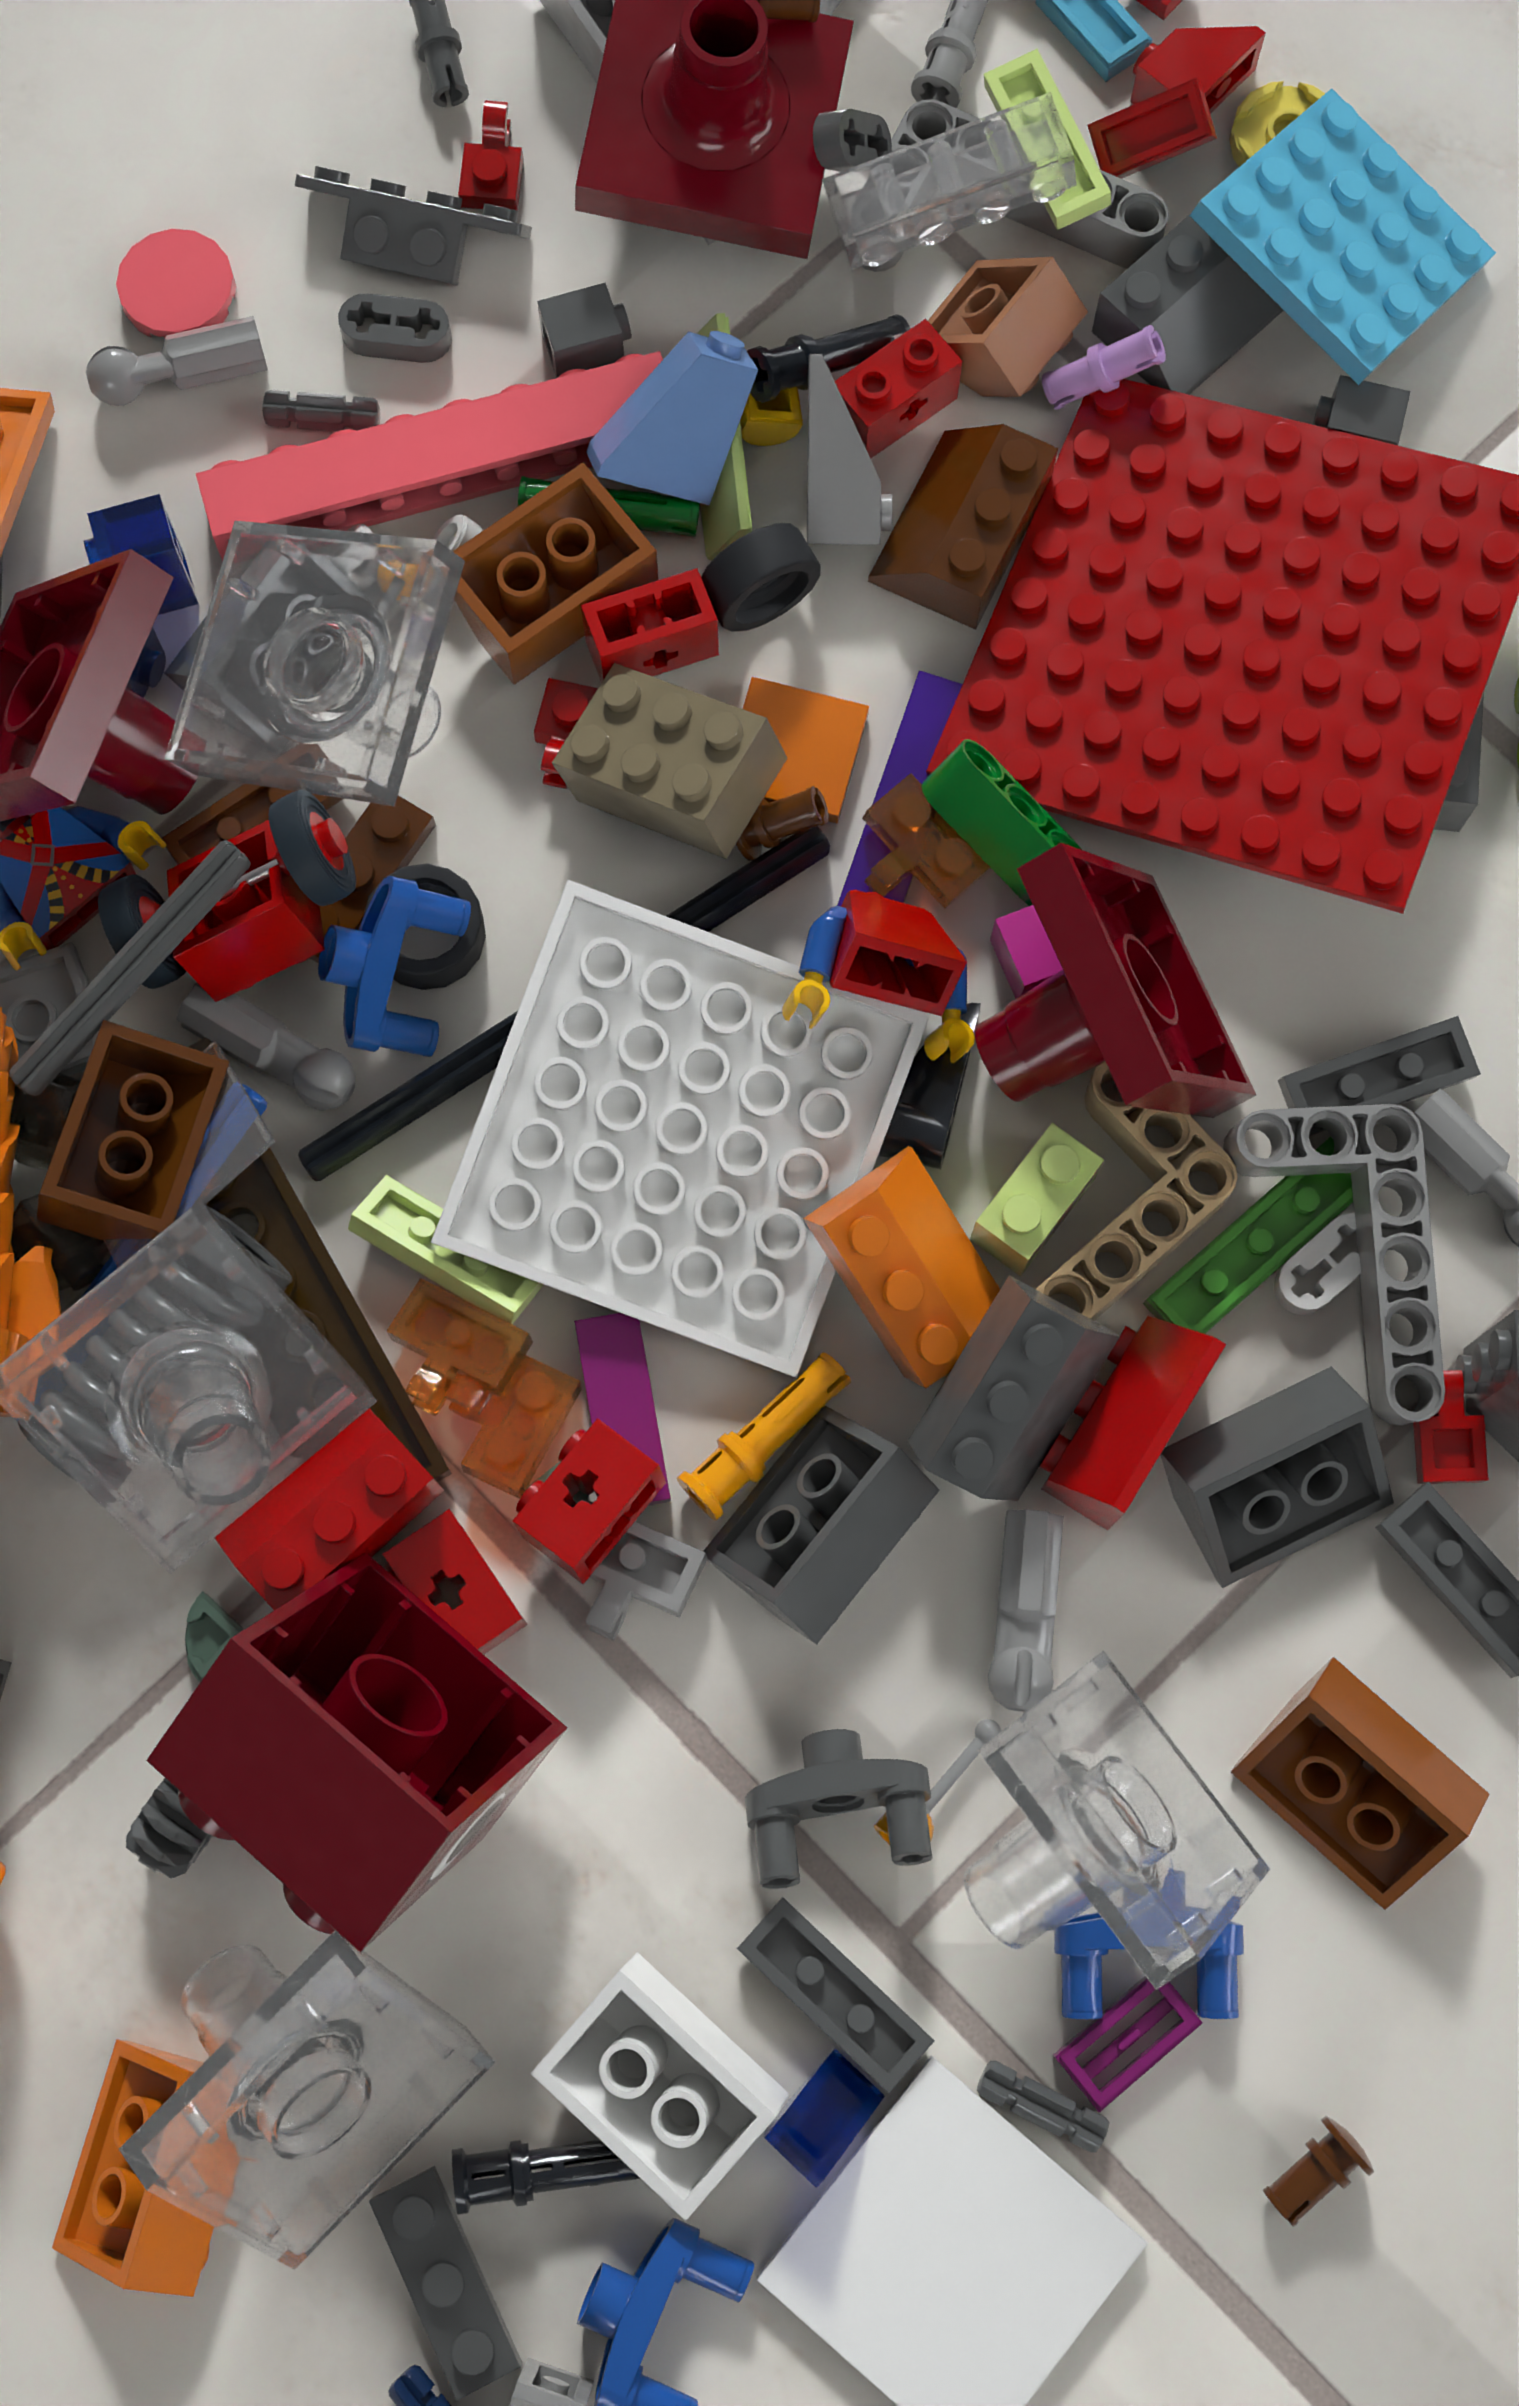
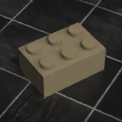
(670, 760)

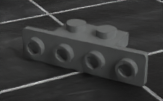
(404, 232)

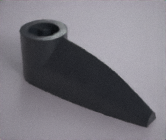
(929, 1103)

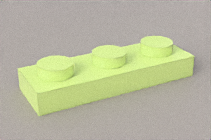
(1027, 79)
(403, 1227)

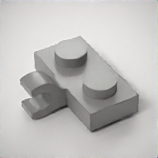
(646, 1568)

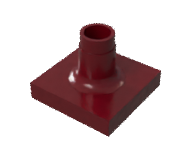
(712, 121)
(67, 693)
(1120, 999)

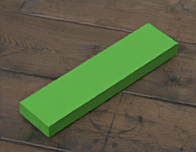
(1252, 1248)

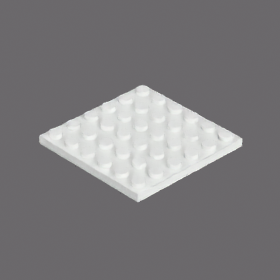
(676, 1129)

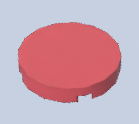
(175, 283)

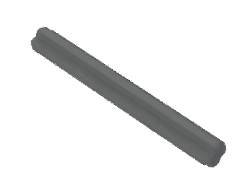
(129, 968)

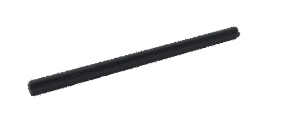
(483, 1053)

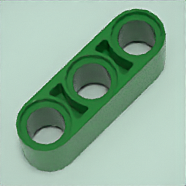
(992, 812)

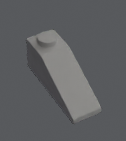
(841, 479)

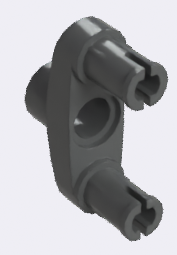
(832, 1784)

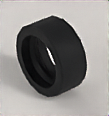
(760, 576)
(459, 960)

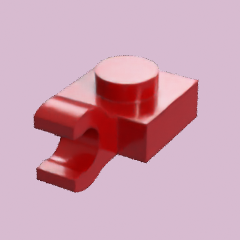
(492, 169)
(558, 714)
(1449, 1443)

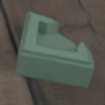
(207, 1634)

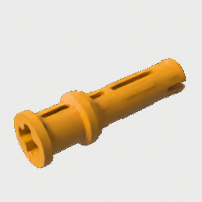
(743, 1454)

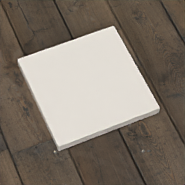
(951, 2254)

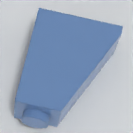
(679, 420)

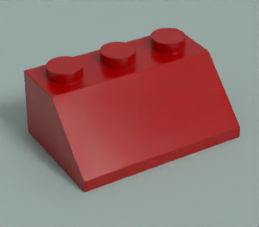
(1129, 1418)
(329, 1511)

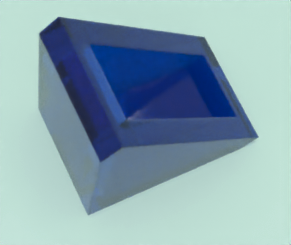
(823, 2117)

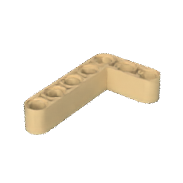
(1169, 1195)

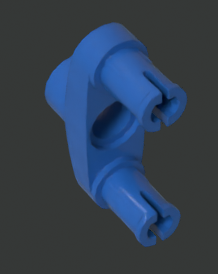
(368, 961)
(1088, 1937)
(630, 2306)

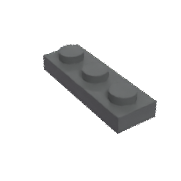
(1386, 1071)
(1458, 1571)
(835, 1995)
(445, 2283)

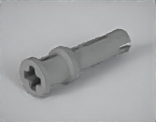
(949, 54)

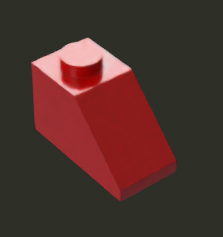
(1214, 55)

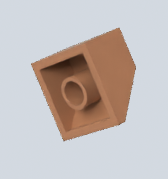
(1008, 322)

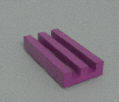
(1147, 2059)

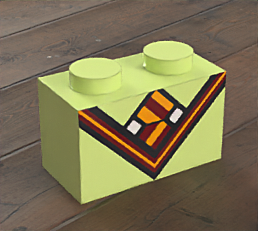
(1036, 1199)

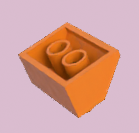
(907, 1265)
(108, 2214)

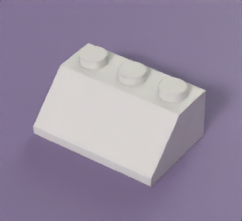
(661, 2085)

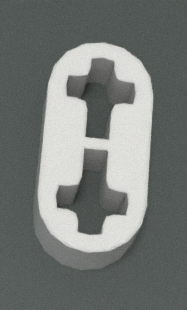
(1316, 1253)

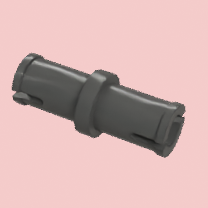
(440, 50)

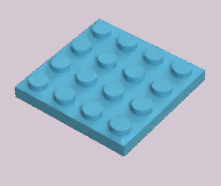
(1343, 235)

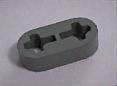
(849, 138)
(395, 328)

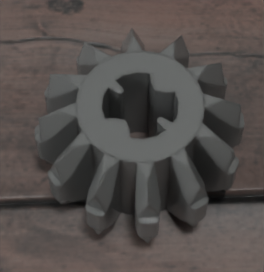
(164, 1834)

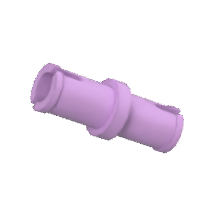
(1103, 367)

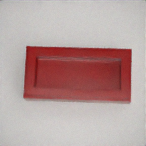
(1153, 130)

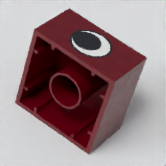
(353, 1748)

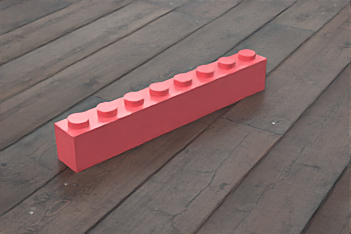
(424, 458)

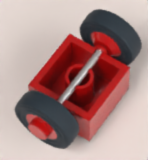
(264, 918)

